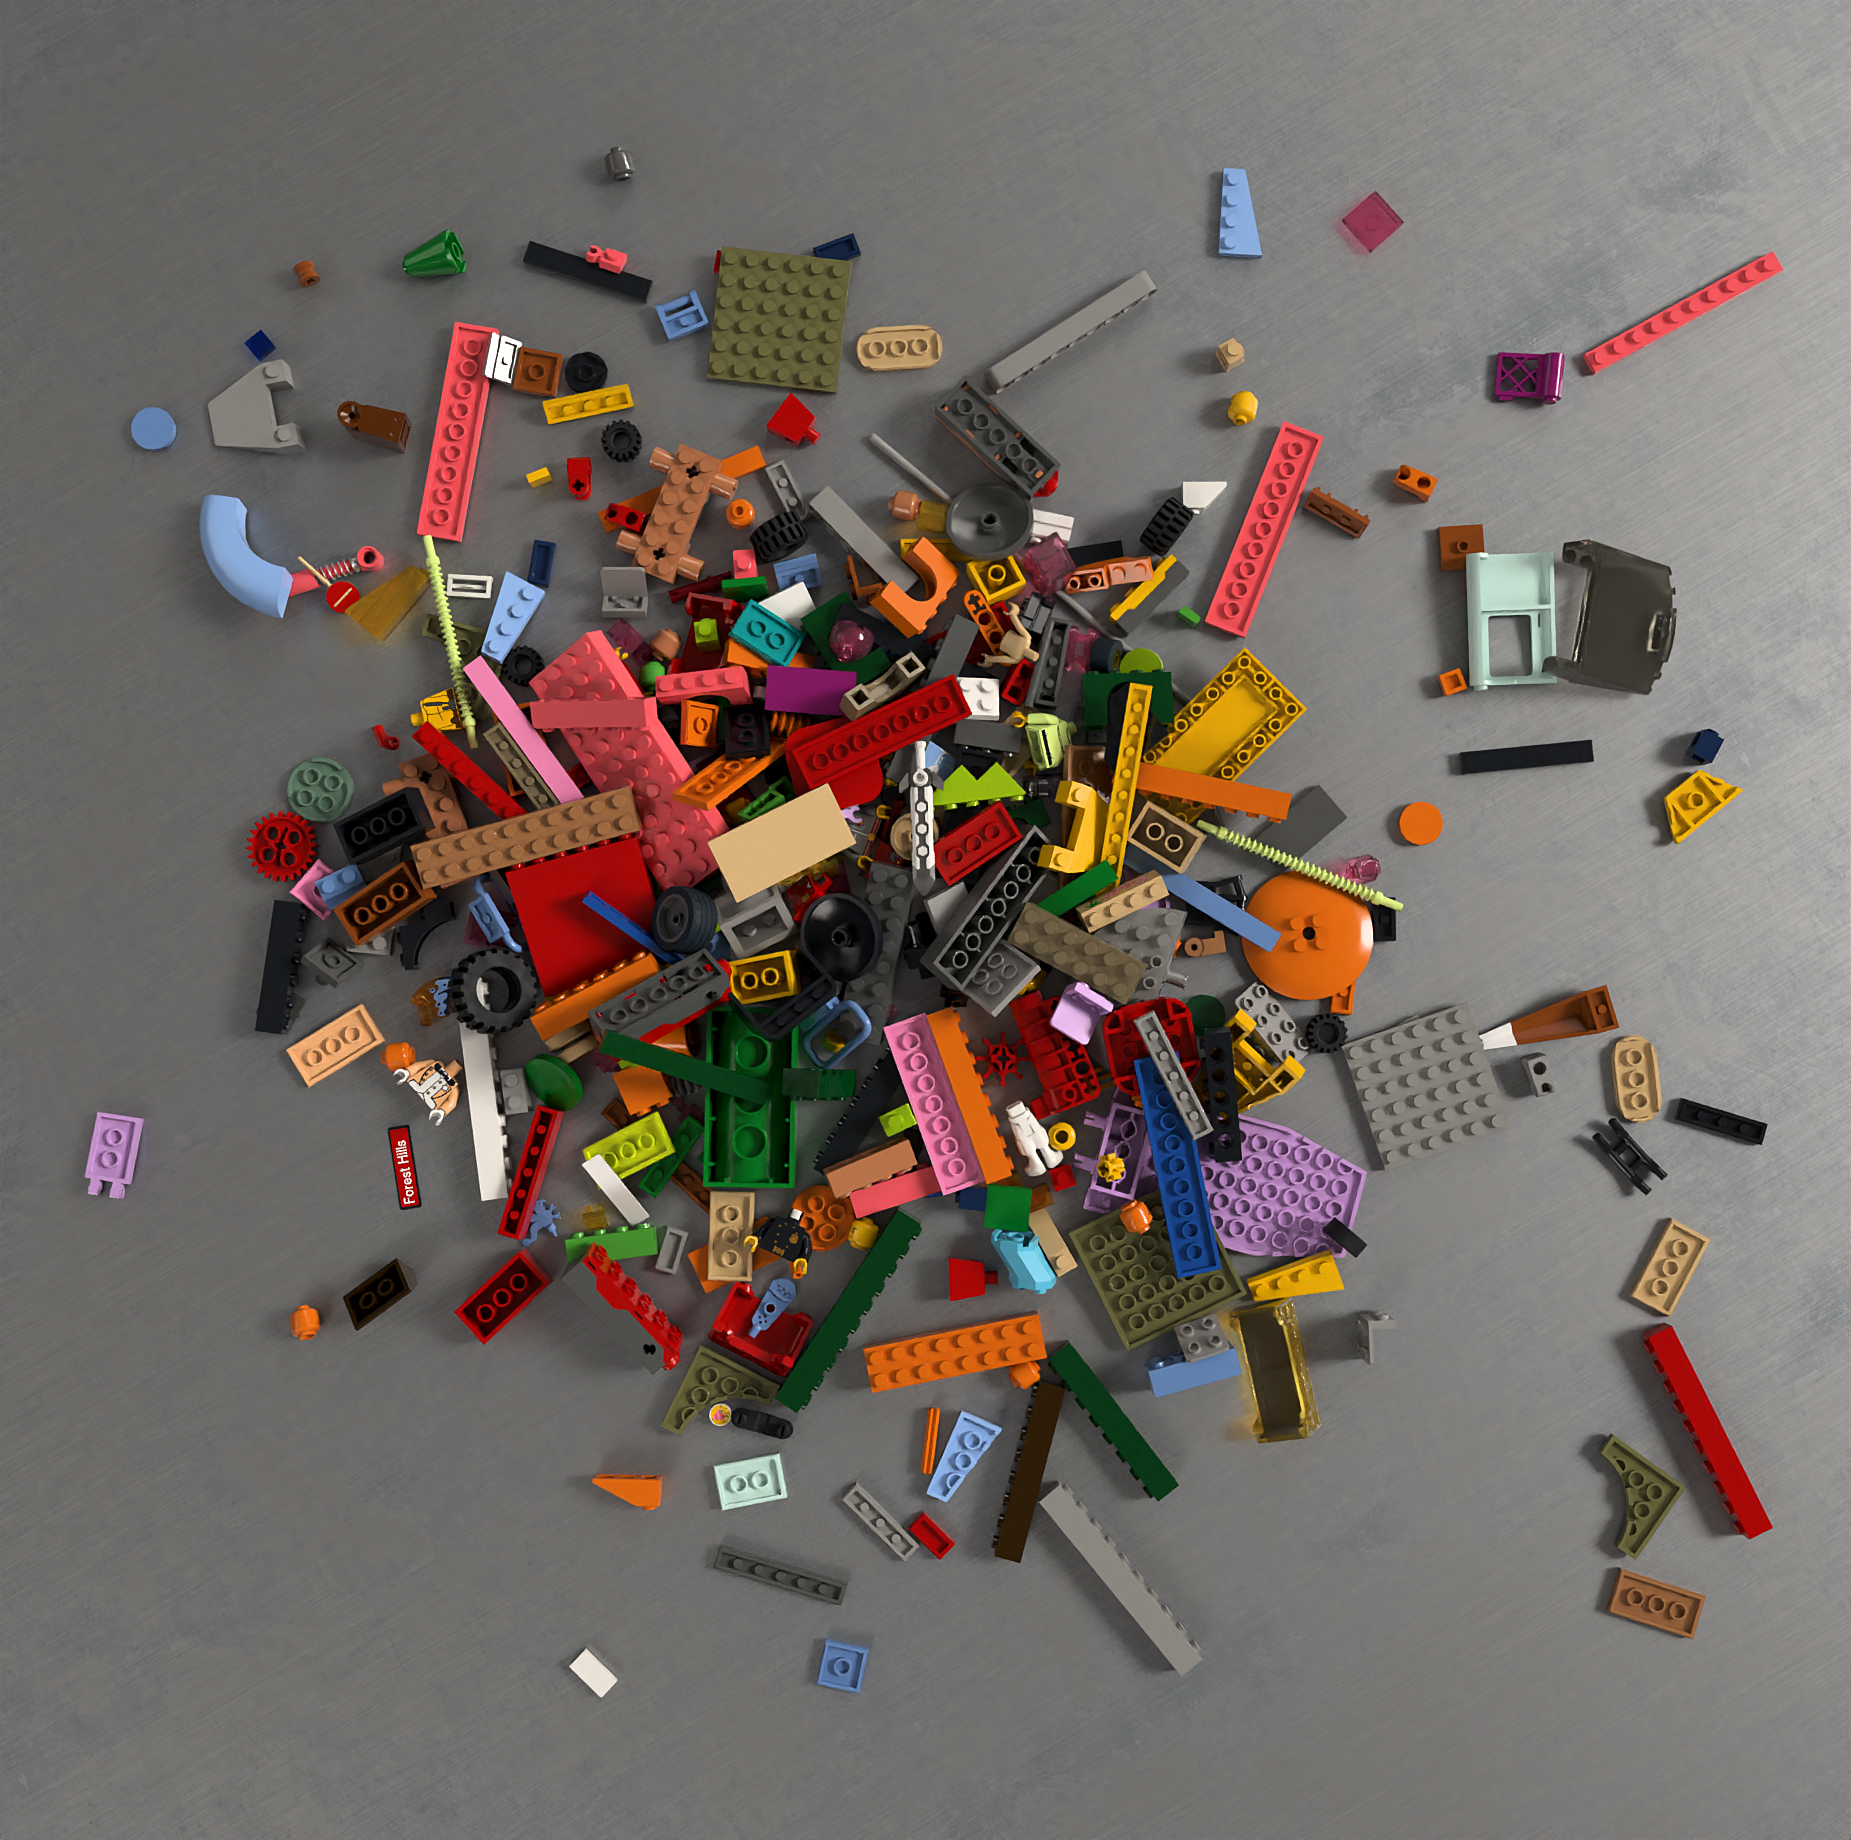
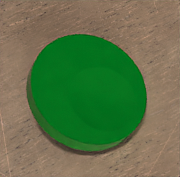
(553, 1082)

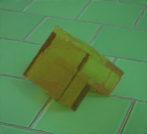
(932, 516)

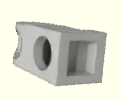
(1538, 1074)

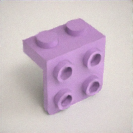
(1079, 1012)

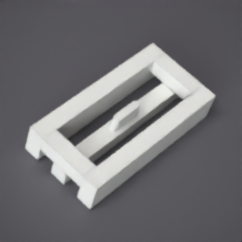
(489, 579)

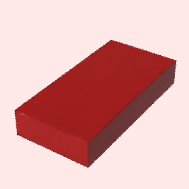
(931, 1535)

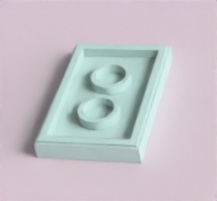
(750, 1481)

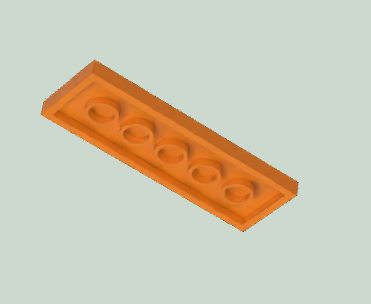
(725, 777)

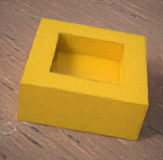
(539, 477)

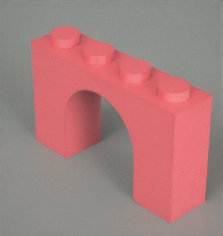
(725, 682)

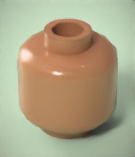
(904, 505)
(666, 644)

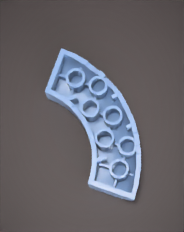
(233, 562)

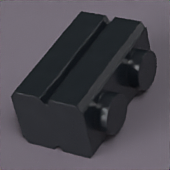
(1036, 612)

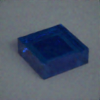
(260, 345)

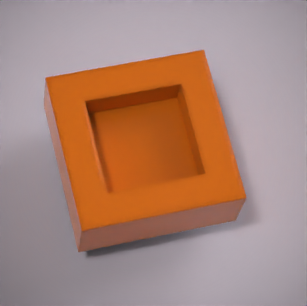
(1452, 682)

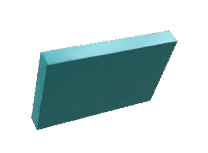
(767, 634)

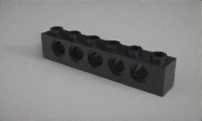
(1231, 1148)

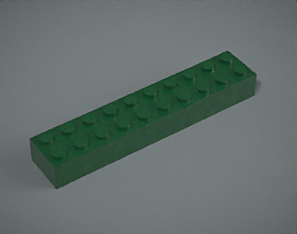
(847, 1310)

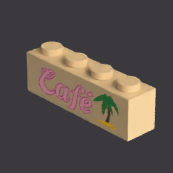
(1121, 900)

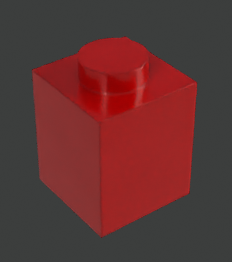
(1062, 1177)

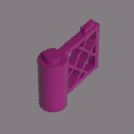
(1548, 376)

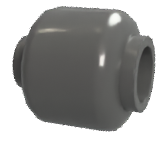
(619, 164)

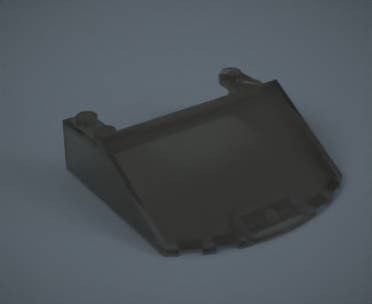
(1622, 622)

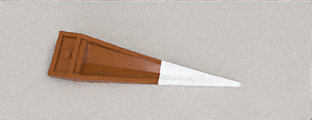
(1574, 1016)

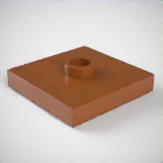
(538, 372)
(1456, 543)

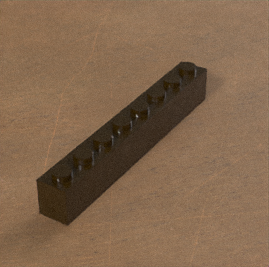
(1029, 1470)

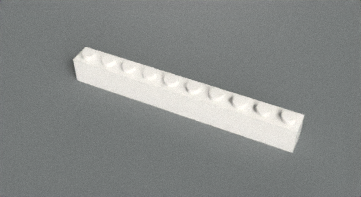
(485, 1107)

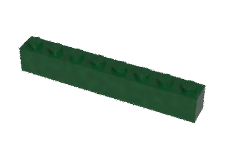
(1112, 1420)

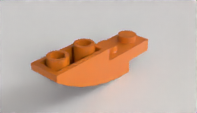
(1110, 572)

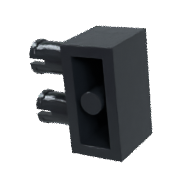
(921, 937)

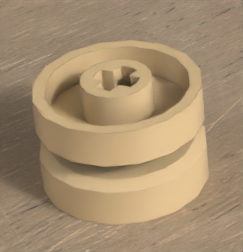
(902, 836)
(572, 1042)

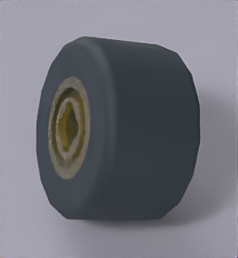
(1106, 655)

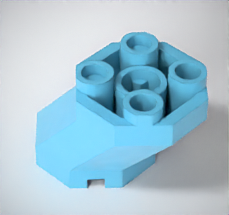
(1024, 1260)

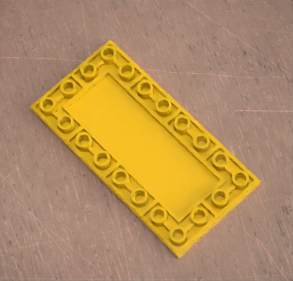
(1225, 728)

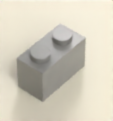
(515, 1091)

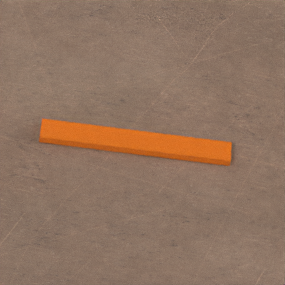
(734, 467)

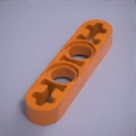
(987, 629)

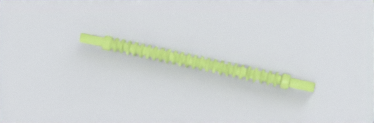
(432, 562)
(1375, 897)

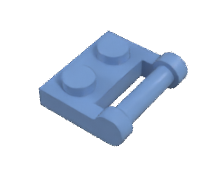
(685, 321)

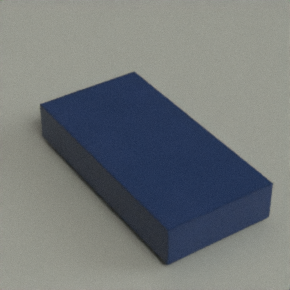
(839, 249)
(542, 563)

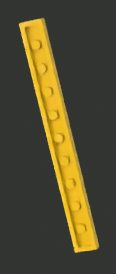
(1125, 779)

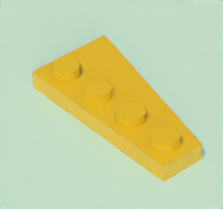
(1303, 1277)

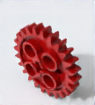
(263, 843)

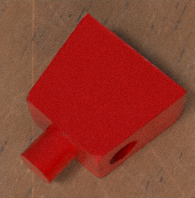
(793, 423)
(968, 1278)

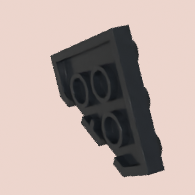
(1154, 732)

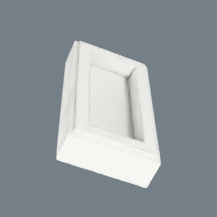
(593, 1673)

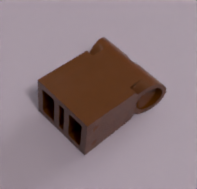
(376, 425)

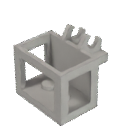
(753, 921)

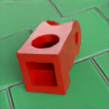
(626, 518)

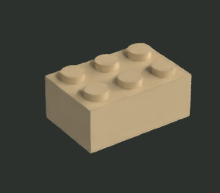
(1165, 837)

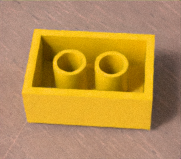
(765, 977)

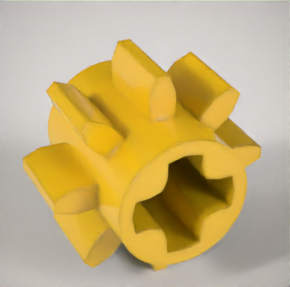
(1110, 1167)

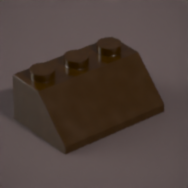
(379, 1293)

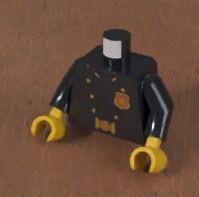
(784, 1239)

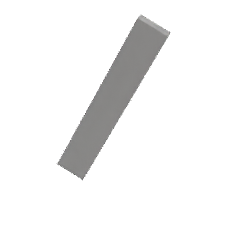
(1173, 1075)

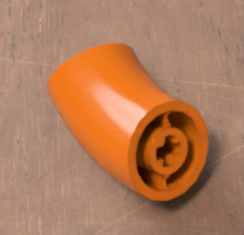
(683, 1040)

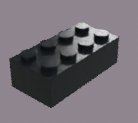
(384, 826)

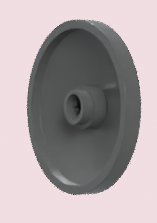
(990, 521)

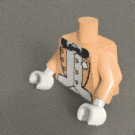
(434, 1084)

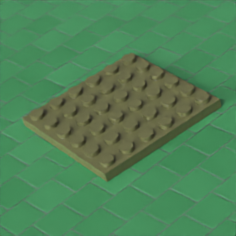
(779, 320)
(1139, 1276)

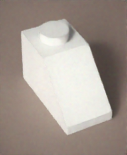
(1200, 495)

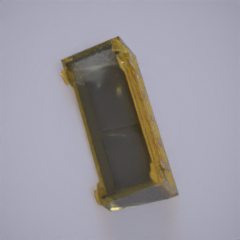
(1276, 1370)

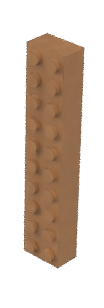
(526, 836)

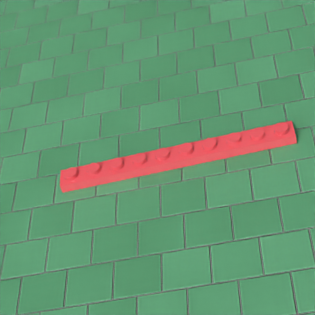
(1682, 313)

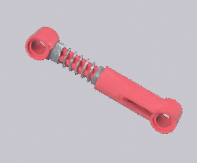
(306, 581)

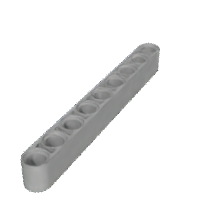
(1070, 332)

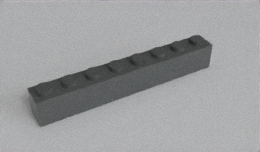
(948, 660)

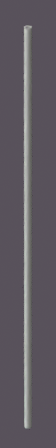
(1061, 595)

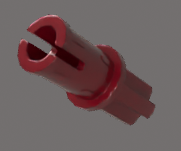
(885, 829)

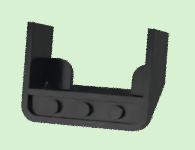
(817, 991)

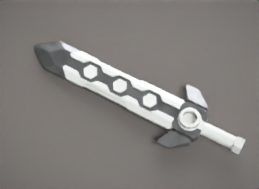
(922, 817)

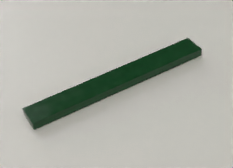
(684, 1067)

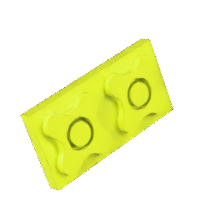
(633, 1146)

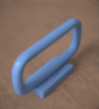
(490, 918)
(821, 1019)

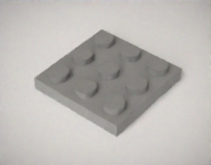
(1000, 977)

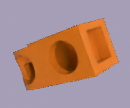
(1415, 482)

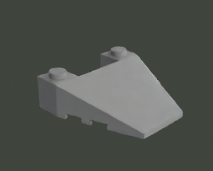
(245, 413)

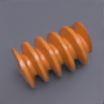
(787, 723)

